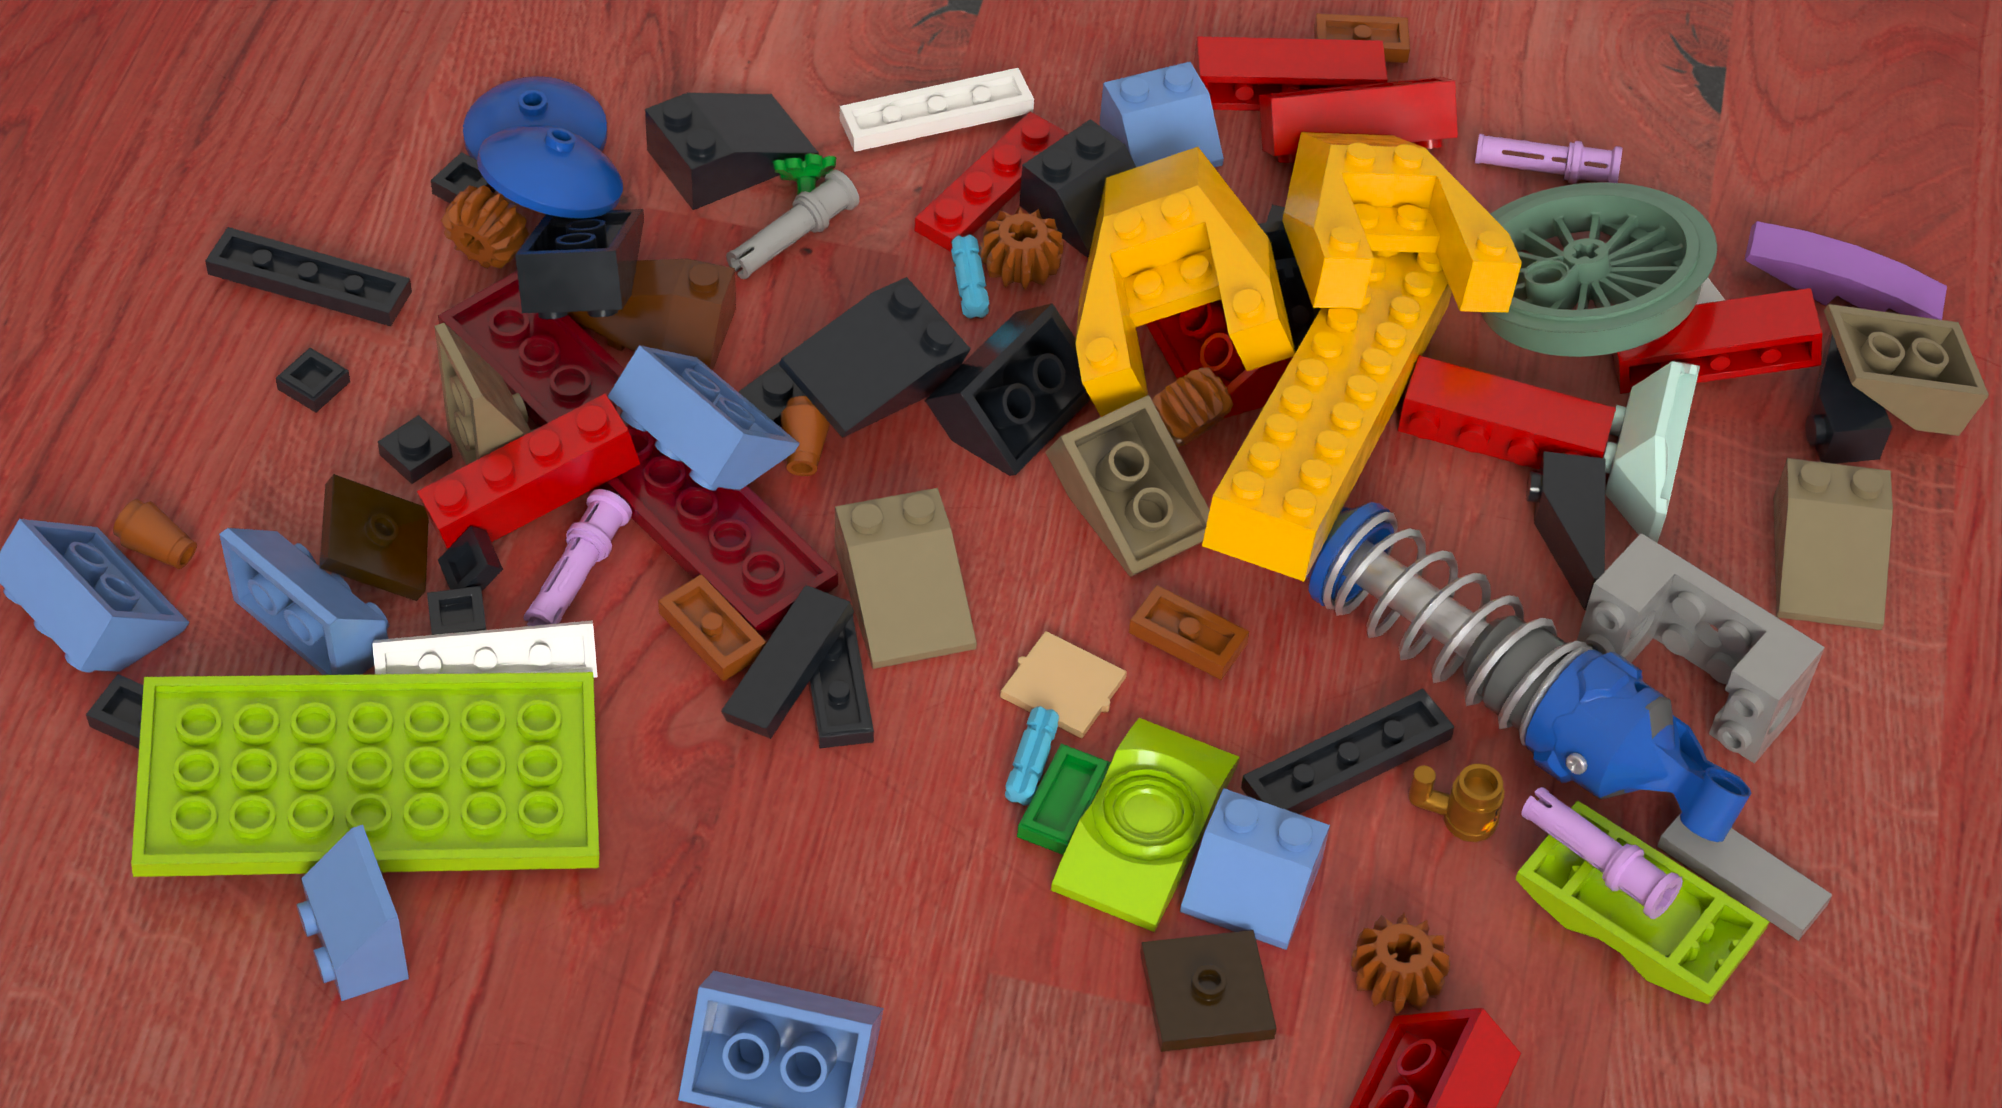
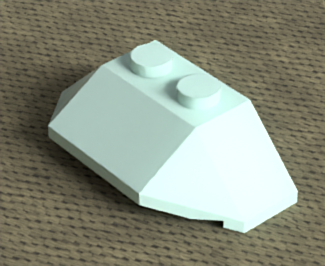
(1649, 446)

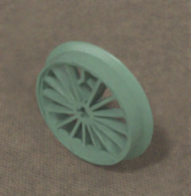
(1647, 282)

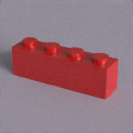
(1244, 67)
(1409, 109)
(1733, 340)
(1500, 415)
(532, 474)

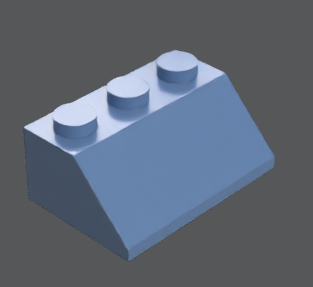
(699, 419)
(85, 595)
(302, 602)
(777, 1047)

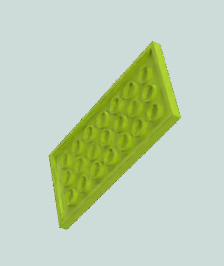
(429, 764)

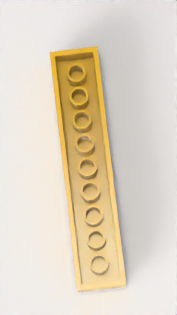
(1326, 418)

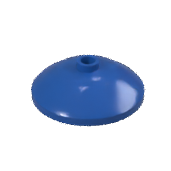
(534, 102)
(550, 171)

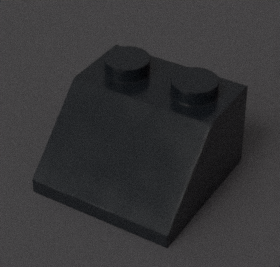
(1070, 181)

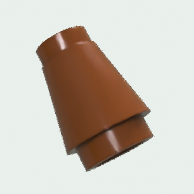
(808, 428)
(153, 534)

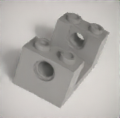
(1753, 653)

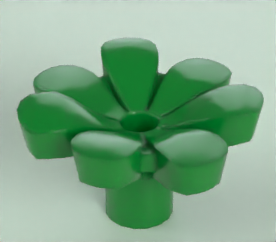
(806, 171)

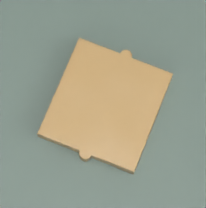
(1064, 680)

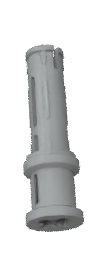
(809, 214)

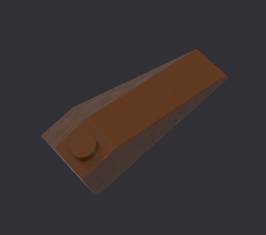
(672, 308)

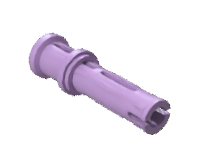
(1490, 152)
(586, 544)
(1621, 866)

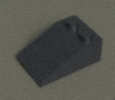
(721, 142)
(580, 264)
(876, 358)

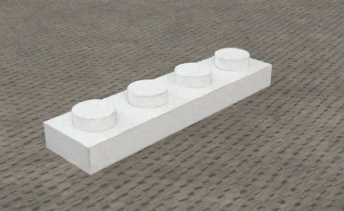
(936, 109)
(505, 650)

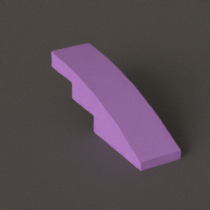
(1844, 271)

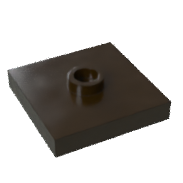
(374, 538)
(1207, 990)

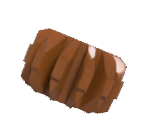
(485, 226)
(1021, 248)
(1193, 405)
(1400, 963)

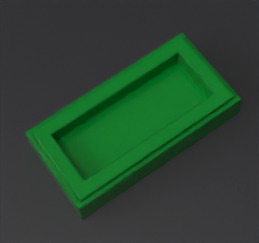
(1062, 798)

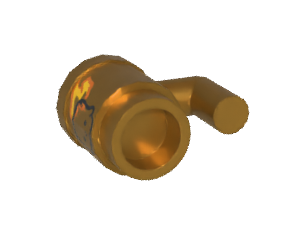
(1471, 807)

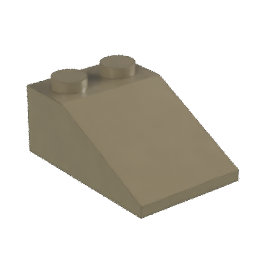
(1910, 366)
(476, 399)
(1132, 485)
(1832, 543)
(904, 577)

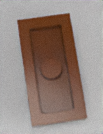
(1391, 30)
(711, 627)
(1189, 632)

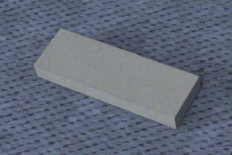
(1749, 876)

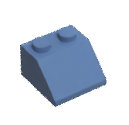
(1161, 114)
(1255, 868)
(353, 919)

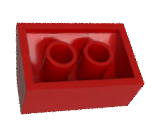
(1202, 340)
(1439, 1062)

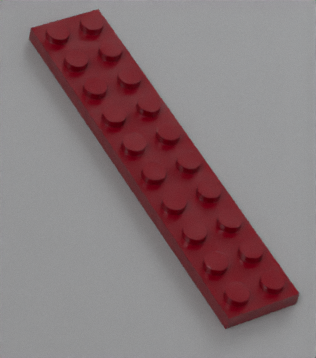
(718, 533)

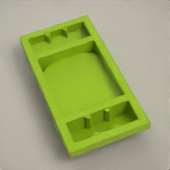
(1144, 824)
(1683, 950)

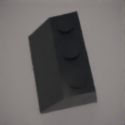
(1013, 390)

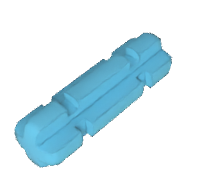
(970, 276)
(1031, 755)

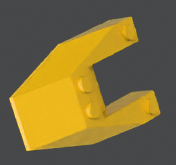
(1390, 197)
(1165, 245)

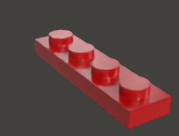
(986, 183)

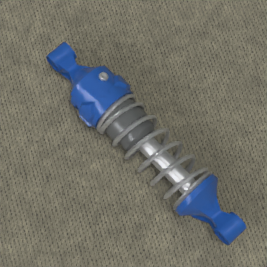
(1573, 706)

